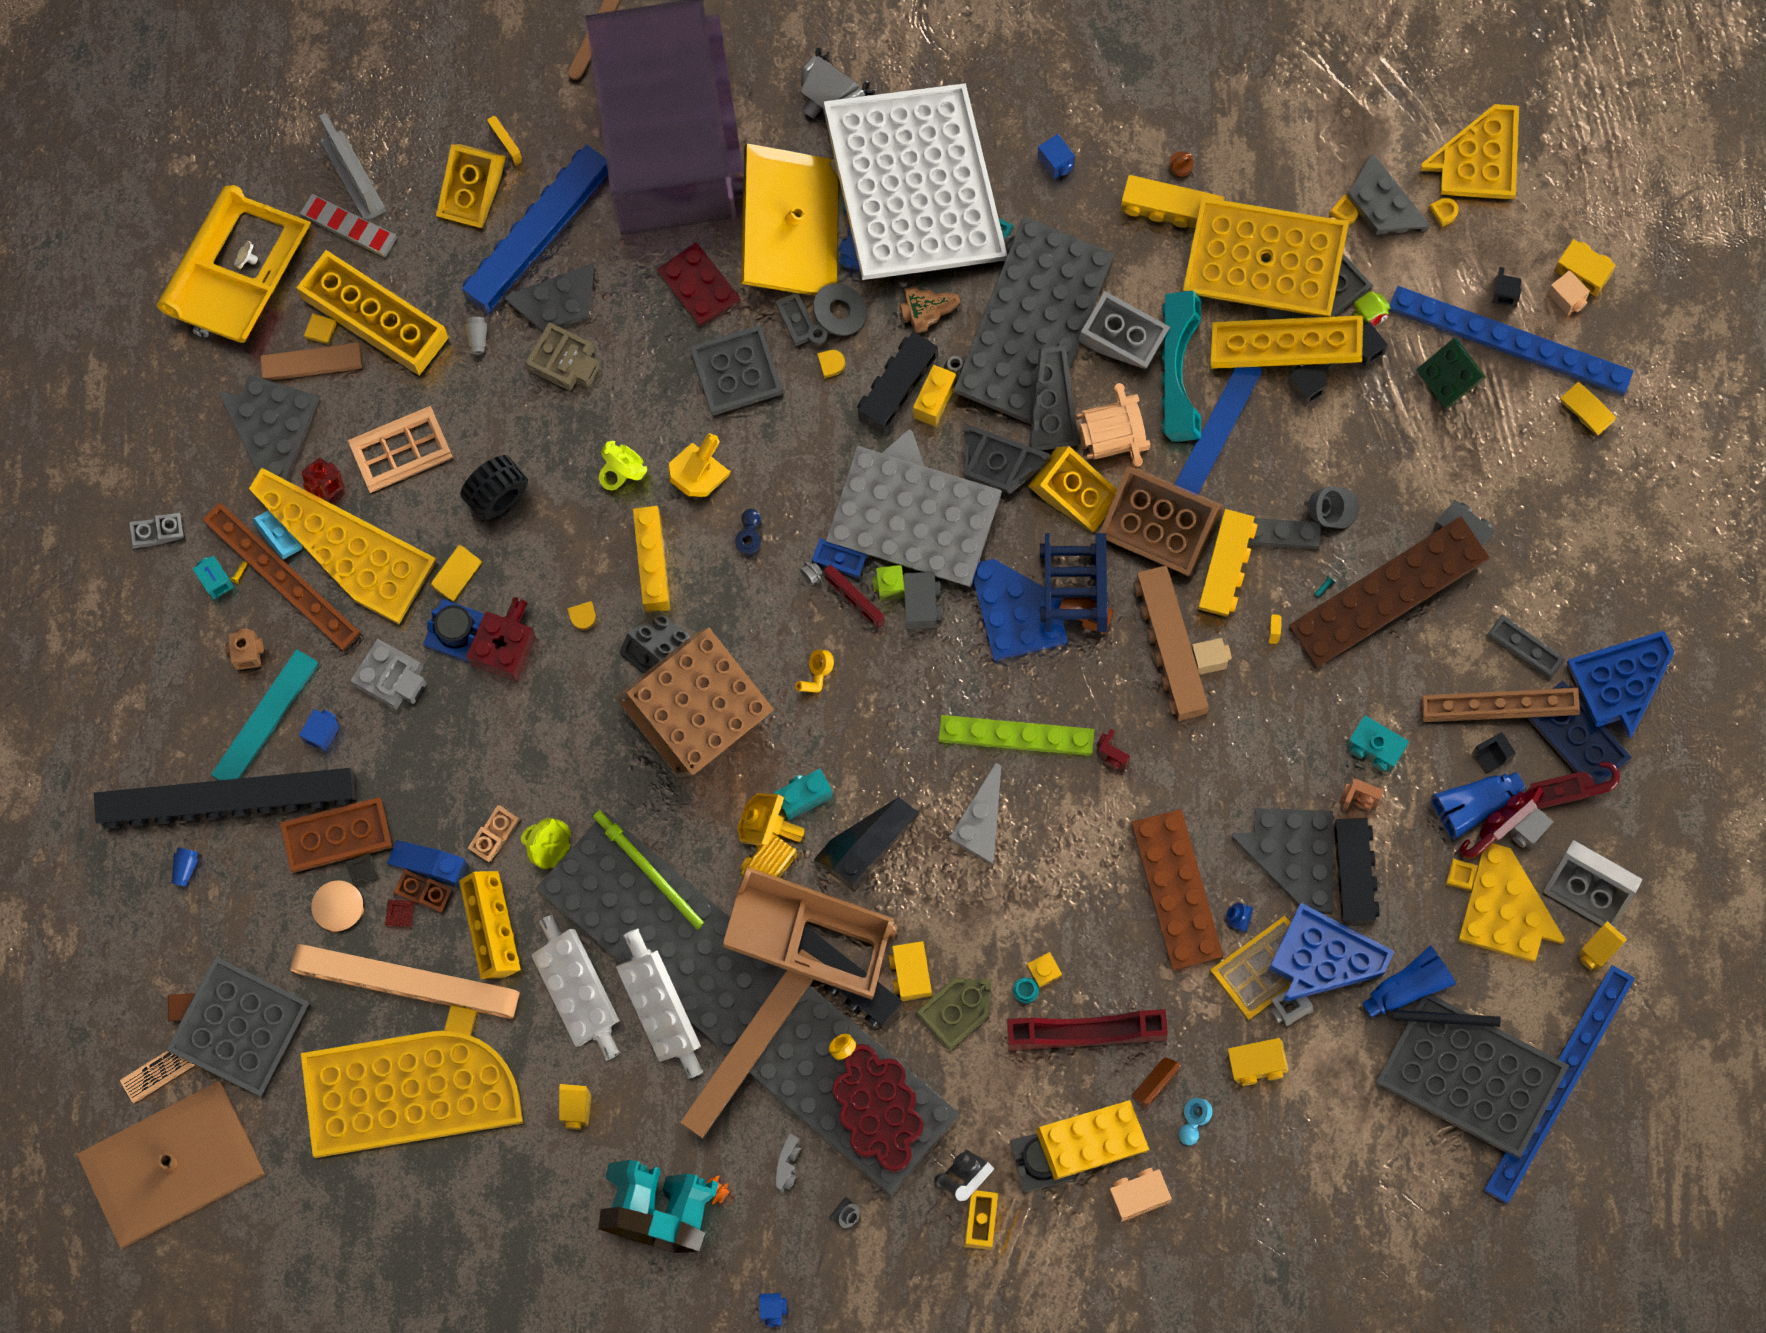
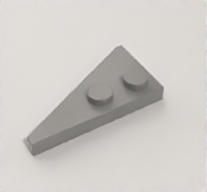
(978, 825)

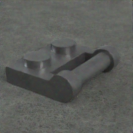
(968, 1168)

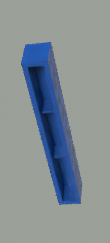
(535, 229)

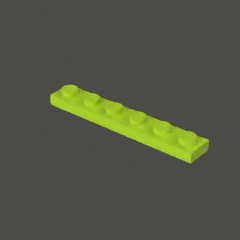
(1016, 735)

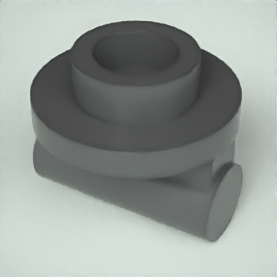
(846, 1213)

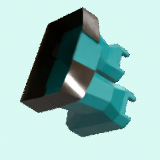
(634, 1213)

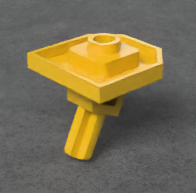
(696, 470)
(762, 819)

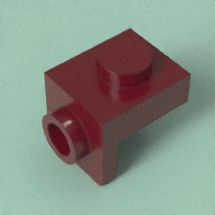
(1113, 757)

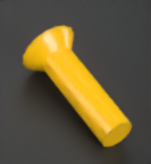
(240, 570)

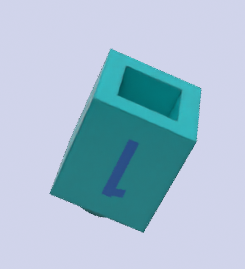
(212, 577)

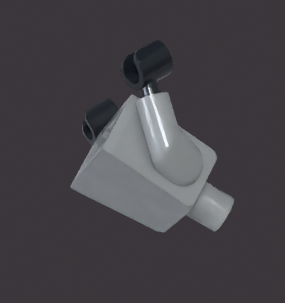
(825, 83)

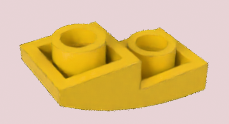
(1588, 408)

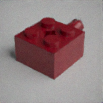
(500, 630)

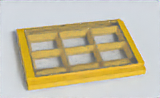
(1247, 975)

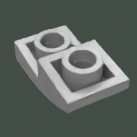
(156, 531)
(785, 1172)

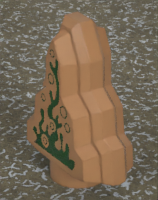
(926, 307)

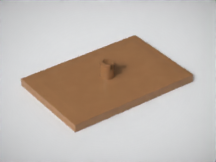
(207, 1162)

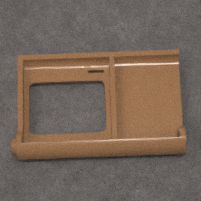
(771, 920)

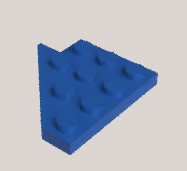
(1012, 611)

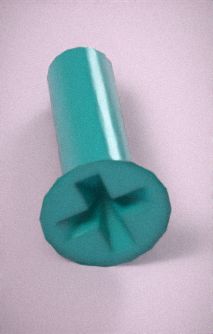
(1324, 586)

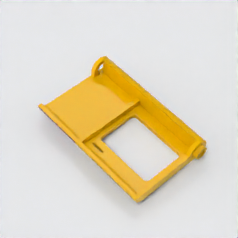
(220, 297)

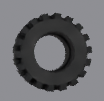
(494, 487)

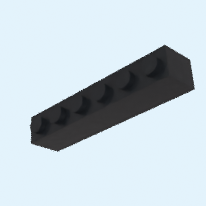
(879, 1010)

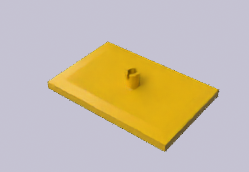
(789, 221)
(1237, 237)

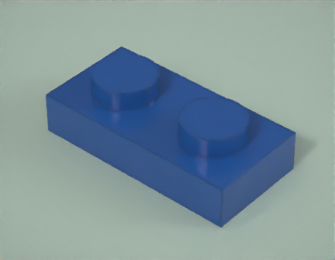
(841, 558)

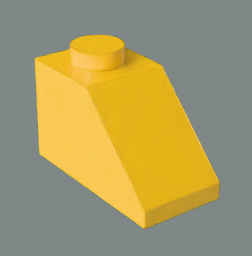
(1601, 947)
(574, 1106)

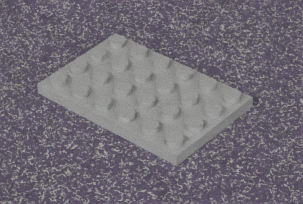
(914, 516)

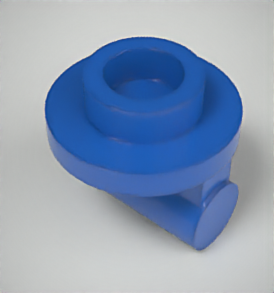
(1239, 916)

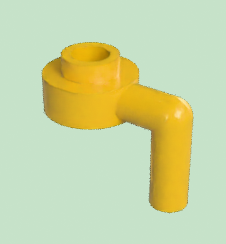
(820, 664)

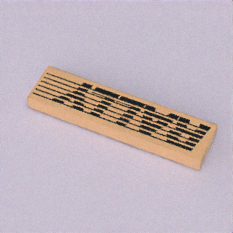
(154, 1075)

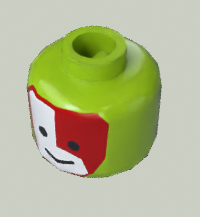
(1372, 308)

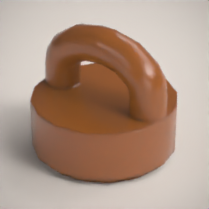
(1181, 163)

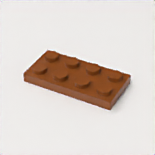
(336, 835)

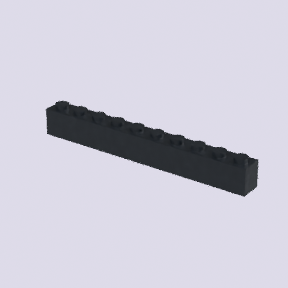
(225, 796)

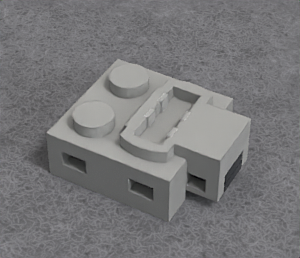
(389, 676)

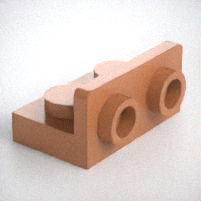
(1362, 793)

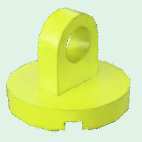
(623, 463)
(547, 842)

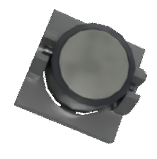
(1034, 1163)

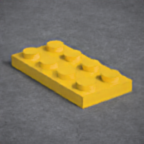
(1092, 1139)

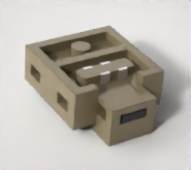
(563, 358)

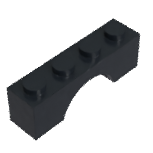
(1310, 381)

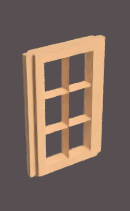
(406, 470)

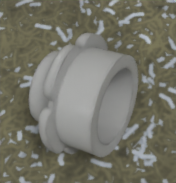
(811, 573)

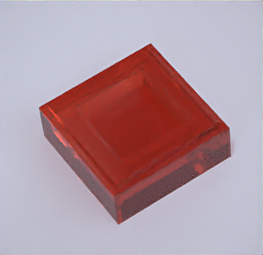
(399, 913)

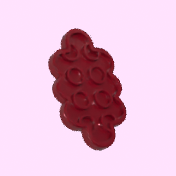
(878, 1108)

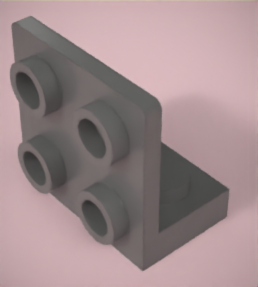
(652, 641)

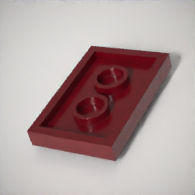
(698, 284)

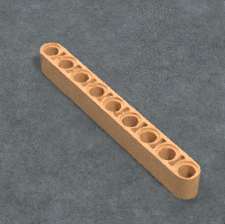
(404, 981)

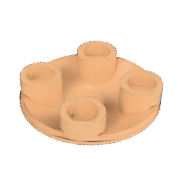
(337, 906)

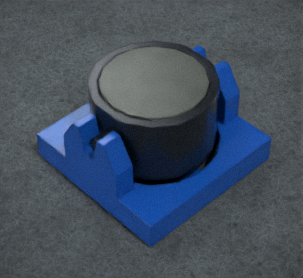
(454, 628)

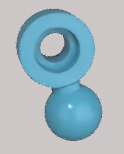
(1188, 1133)

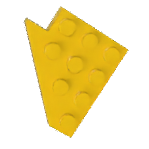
(1480, 157)
(1506, 909)

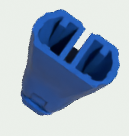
(1470, 804)
(1418, 979)

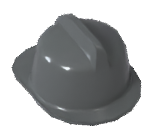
(1333, 507)

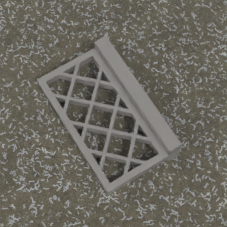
(351, 171)

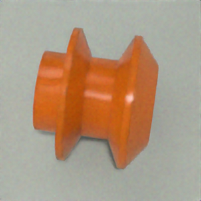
(722, 1191)

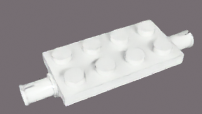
(576, 988)
(658, 1005)

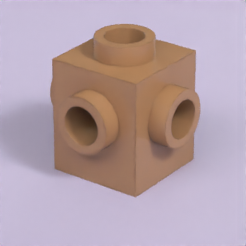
(244, 649)

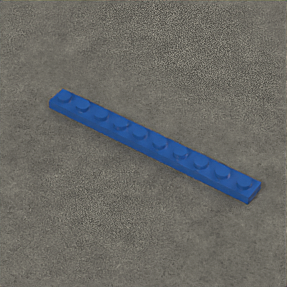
(1511, 340)
(1575, 1054)

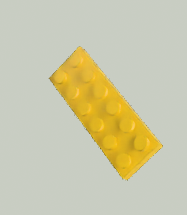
(1287, 342)

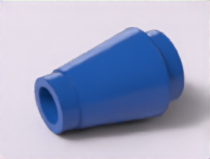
(183, 865)

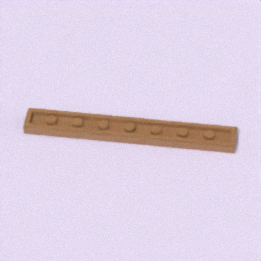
(746, 1051)

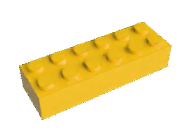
(372, 312)

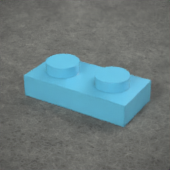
(276, 535)

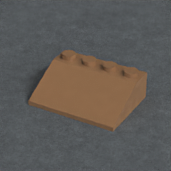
(1161, 520)

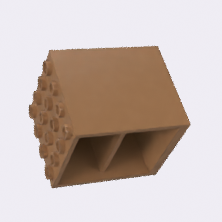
(694, 703)

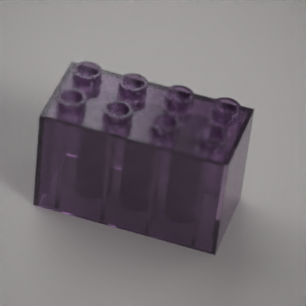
(666, 115)

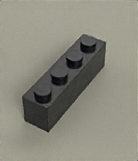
(897, 382)
(1355, 872)

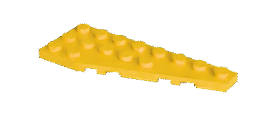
(360, 557)

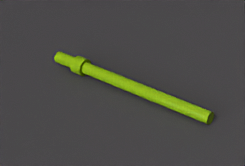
(615, 834)

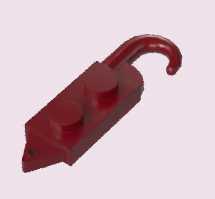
(1574, 787)
(1503, 821)

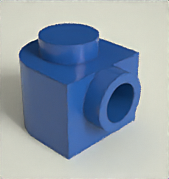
(772, 1308)

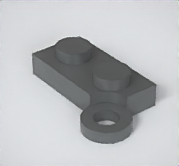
(798, 320)

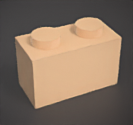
(1139, 1194)

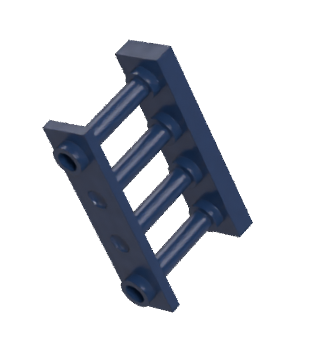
(1096, 592)

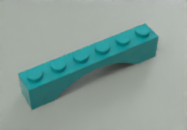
(1183, 316)

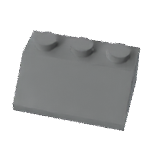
(1592, 885)

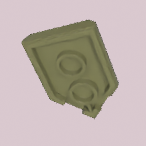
(956, 1010)

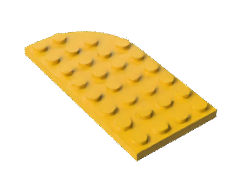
(406, 1091)

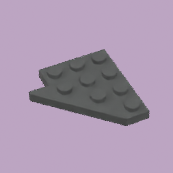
(271, 422)
(1294, 853)

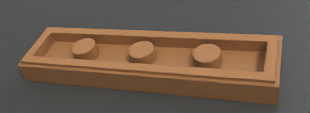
(311, 362)

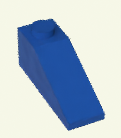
(429, 863)

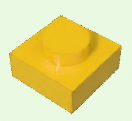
(1044, 970)

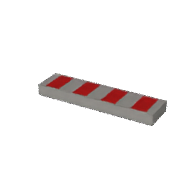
(348, 225)

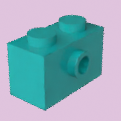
(1377, 744)
(804, 794)

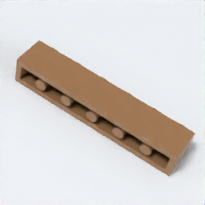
(1171, 642)

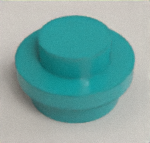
(1025, 990)

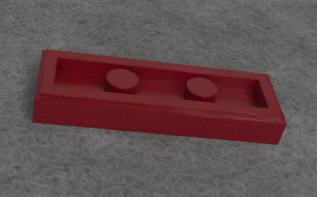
(855, 597)

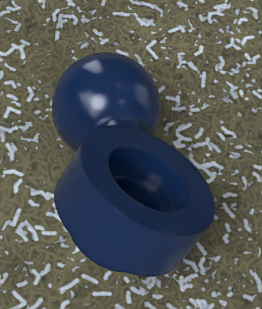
(750, 519)

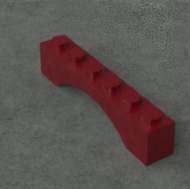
(1106, 1030)

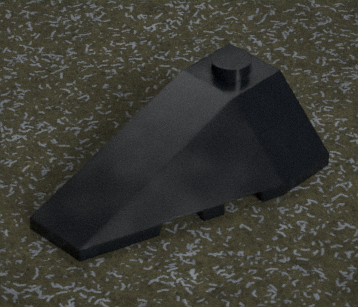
(862, 846)

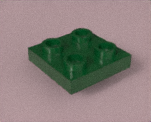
(1450, 373)

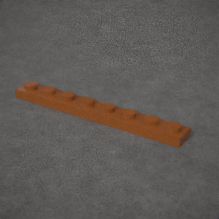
(281, 577)

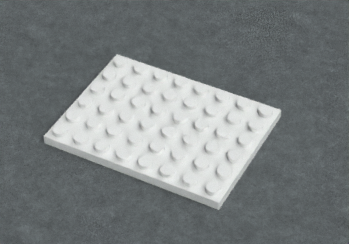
(914, 181)

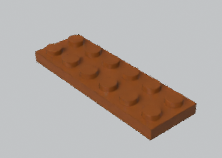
(1177, 890)

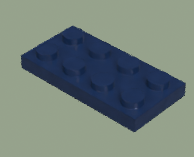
(1581, 742)

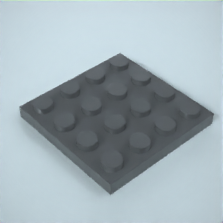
(238, 1026)

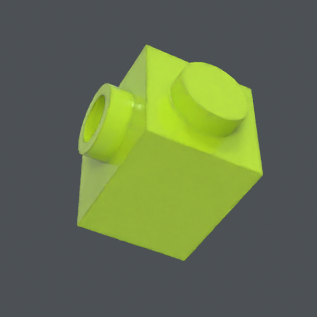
(889, 583)

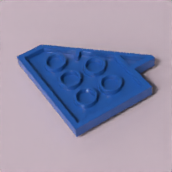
(1622, 679)
(1325, 955)

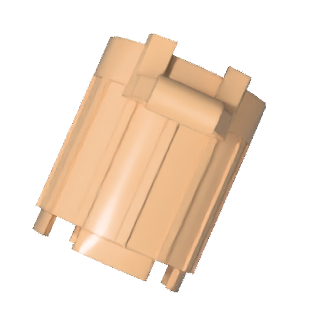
(1114, 428)

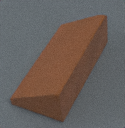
(1156, 1082)

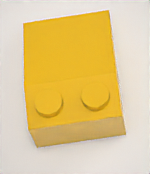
(469, 184)
(1074, 488)

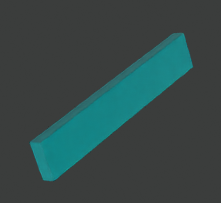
(265, 717)

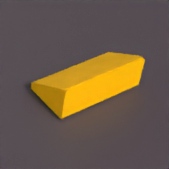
(456, 573)

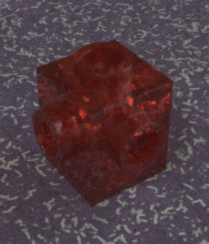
(322, 479)

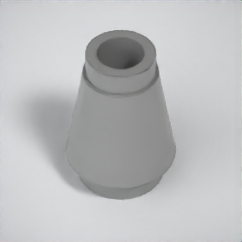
(475, 333)

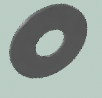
(837, 326)

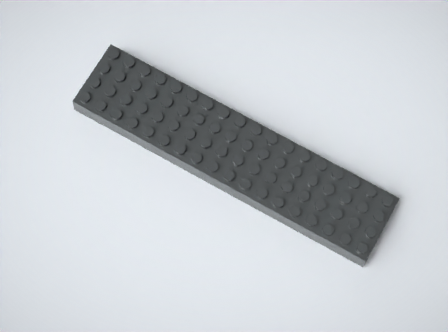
(723, 989)

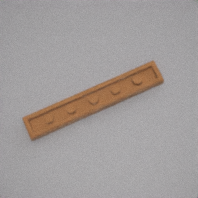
(1500, 705)

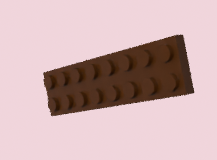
(1389, 592)

